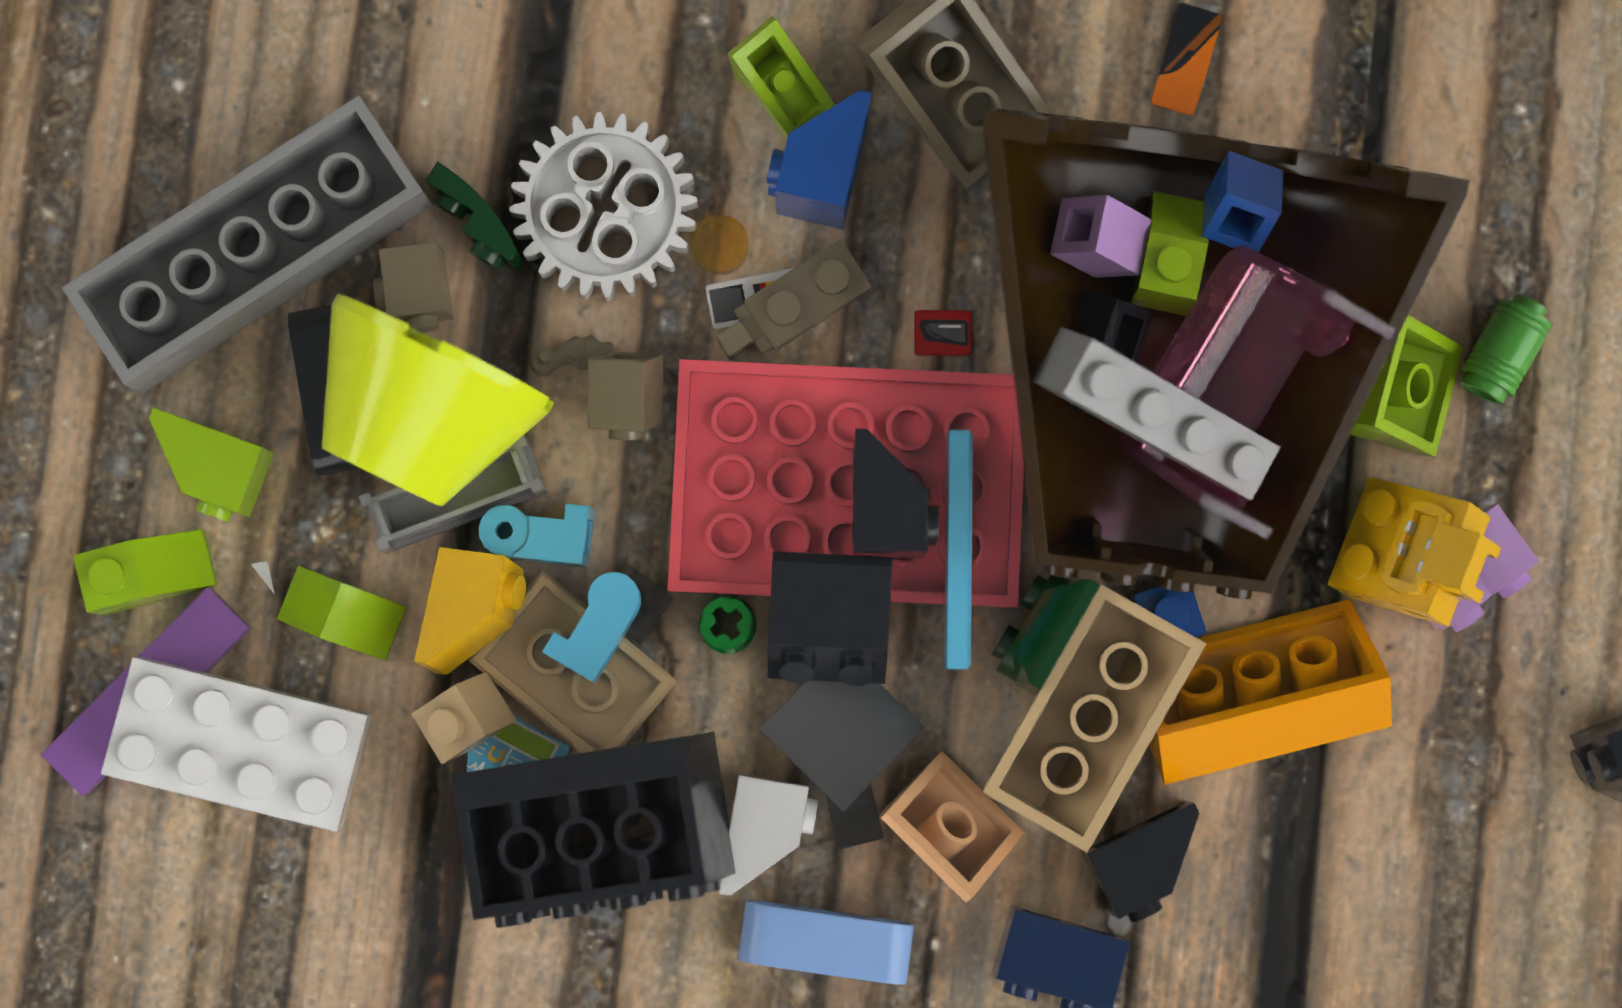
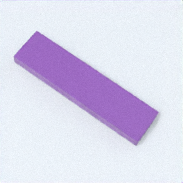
(193, 641)

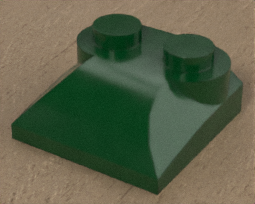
(1053, 617)

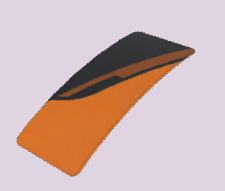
(1186, 59)

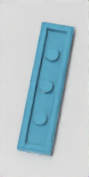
(958, 550)

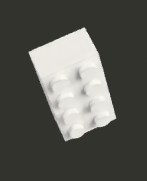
(236, 744)

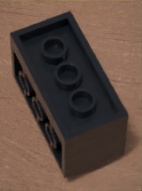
(585, 832)

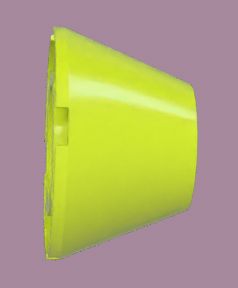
(417, 404)

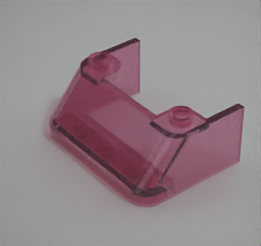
(1240, 352)

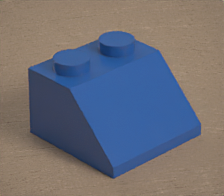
(821, 164)

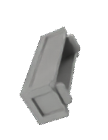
(407, 518)

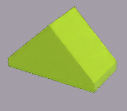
(341, 613)

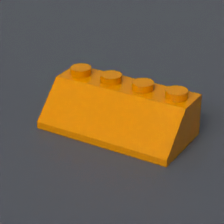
(1274, 693)

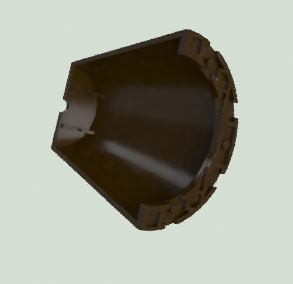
(1342, 223)

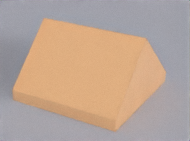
(952, 826)

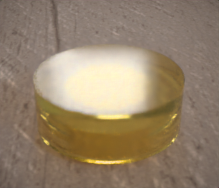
(720, 244)

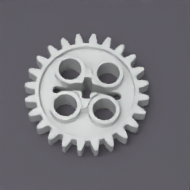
(556, 185)

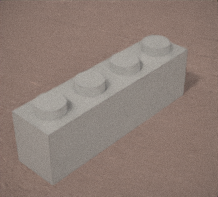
(1155, 413)

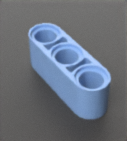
(825, 942)

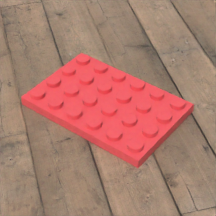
(772, 470)

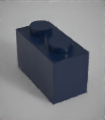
(1059, 960)

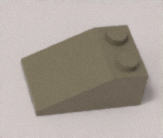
(942, 72)

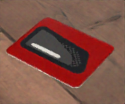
(942, 332)

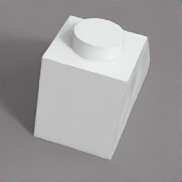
(766, 826)

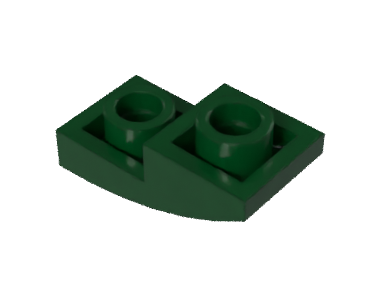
(484, 228)

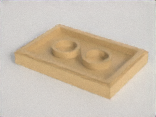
(575, 708)

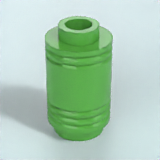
(1505, 349)

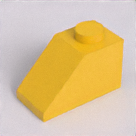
(467, 606)

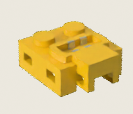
(1413, 551)

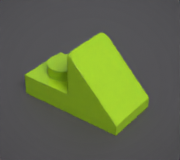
(779, 77)

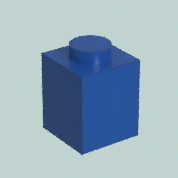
(1242, 202)

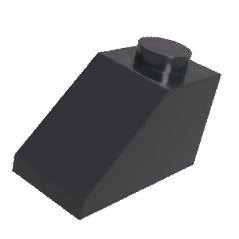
(1143, 862)

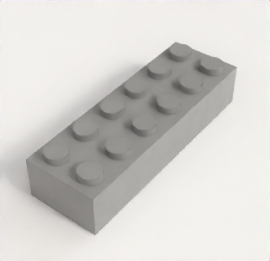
(246, 246)

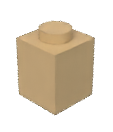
(463, 717)

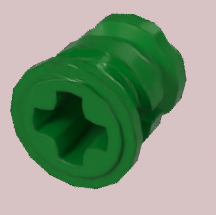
(746, 626)

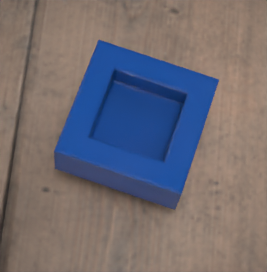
(1174, 607)

